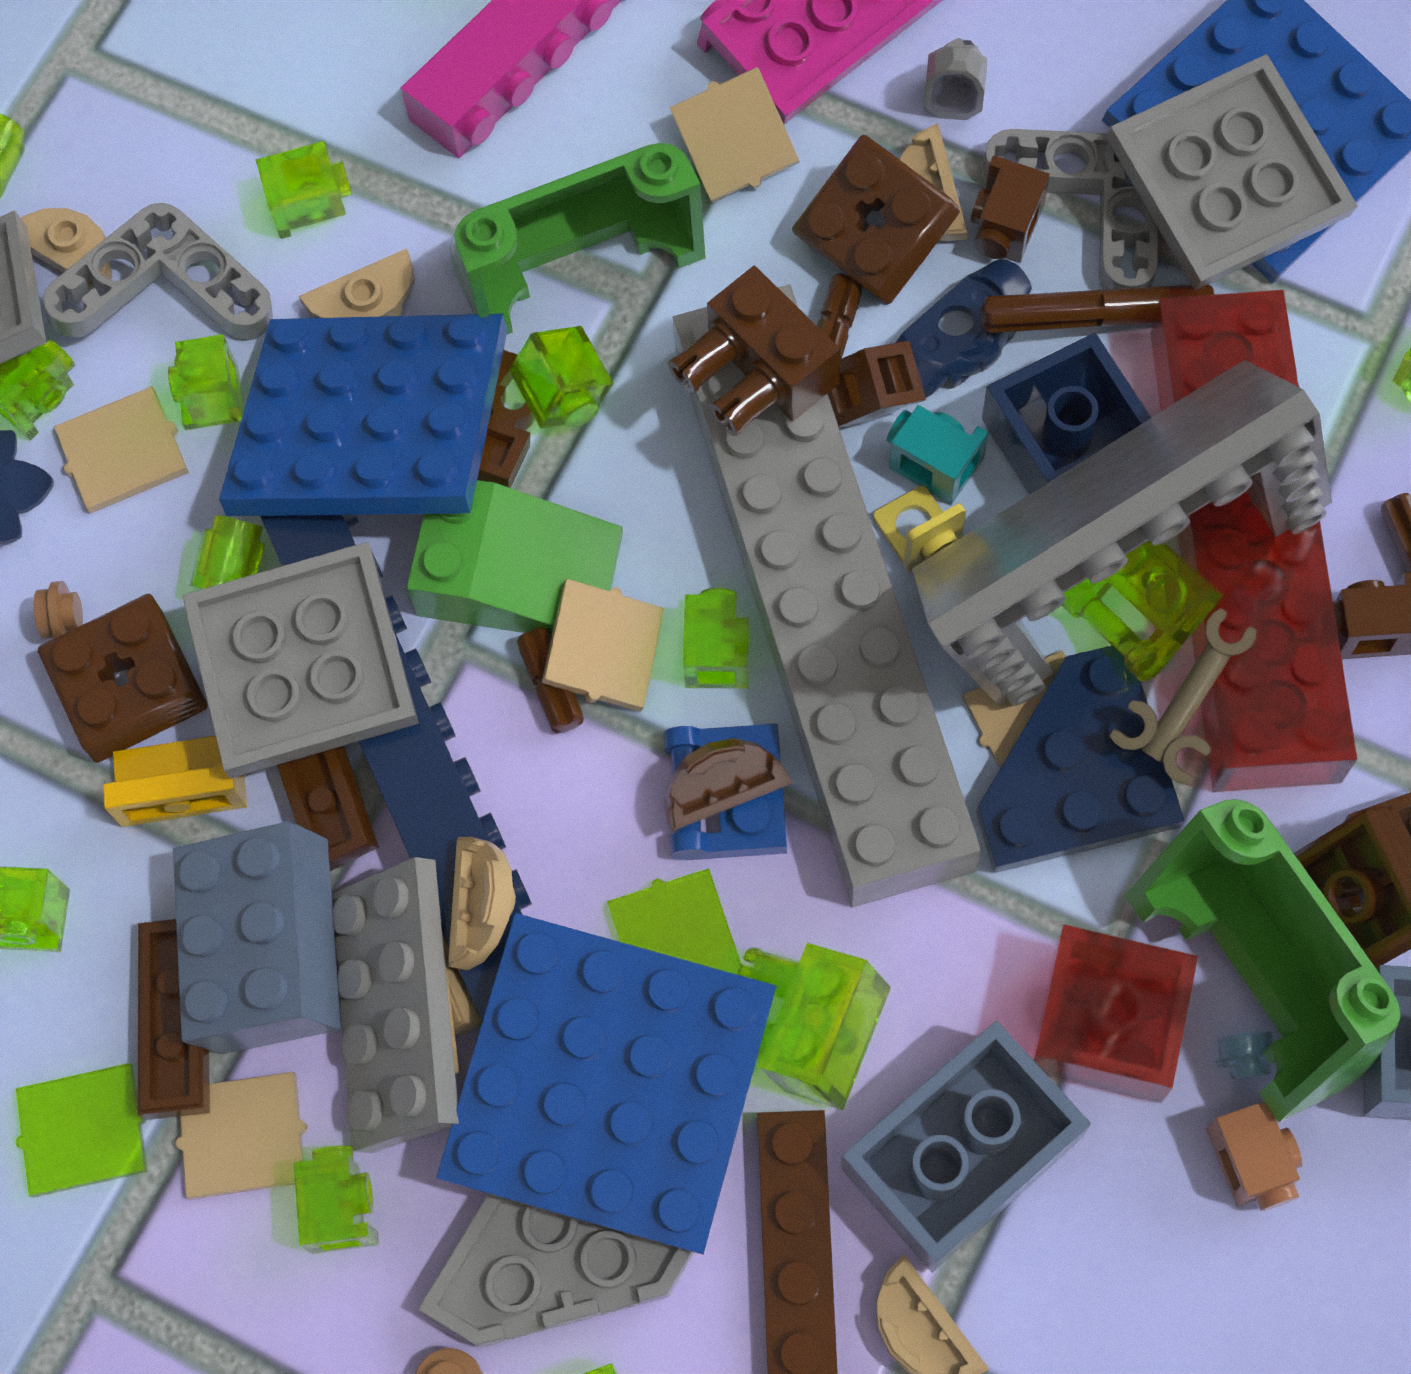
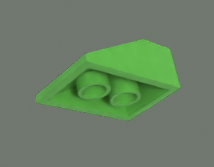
(508, 560)

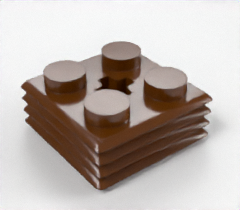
(874, 181)
(159, 684)
(1370, 857)

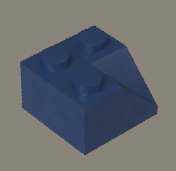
(1061, 411)

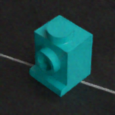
(935, 451)

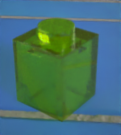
(561, 377)

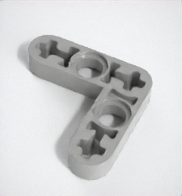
(1100, 177)
(165, 258)

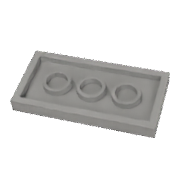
(394, 1007)

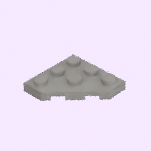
(543, 1270)

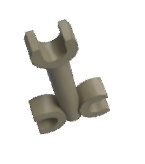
(1162, 737)

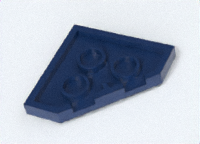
(1066, 777)

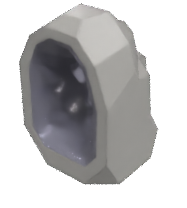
(955, 81)

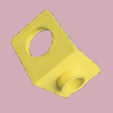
(926, 538)

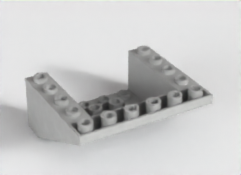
(1213, 445)

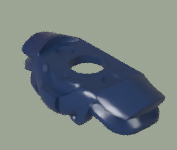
(956, 358)

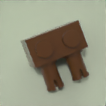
(771, 342)

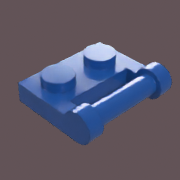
(747, 828)

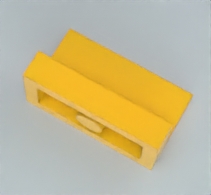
(171, 783)

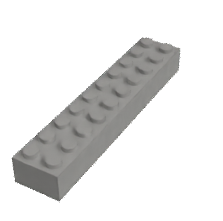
(838, 643)

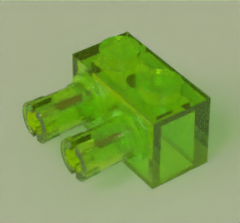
(823, 1021)

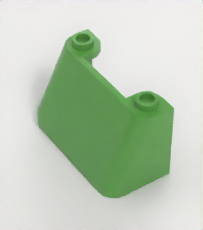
(639, 192)
(1286, 942)

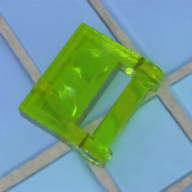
(1163, 591)

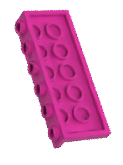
(803, 43)

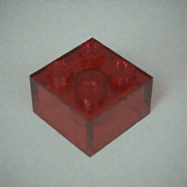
(1114, 1013)

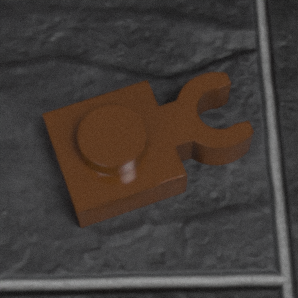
(505, 441)

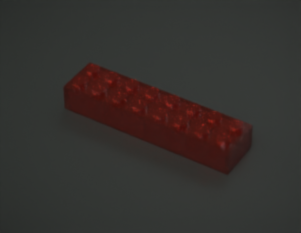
(1282, 704)

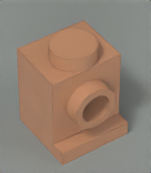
(1256, 1156)

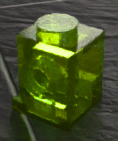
(303, 187)
(206, 382)
(34, 385)
(715, 641)
(32, 909)
(333, 1201)

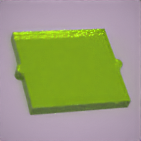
(678, 920)
(80, 1130)

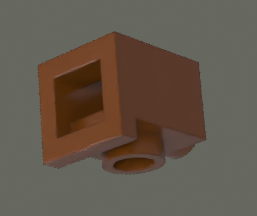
(1008, 209)
(876, 384)
(1374, 619)

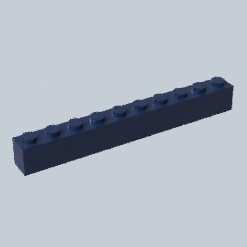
(412, 765)

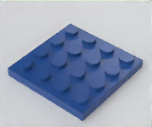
(1342, 95)
(366, 416)
(607, 1083)

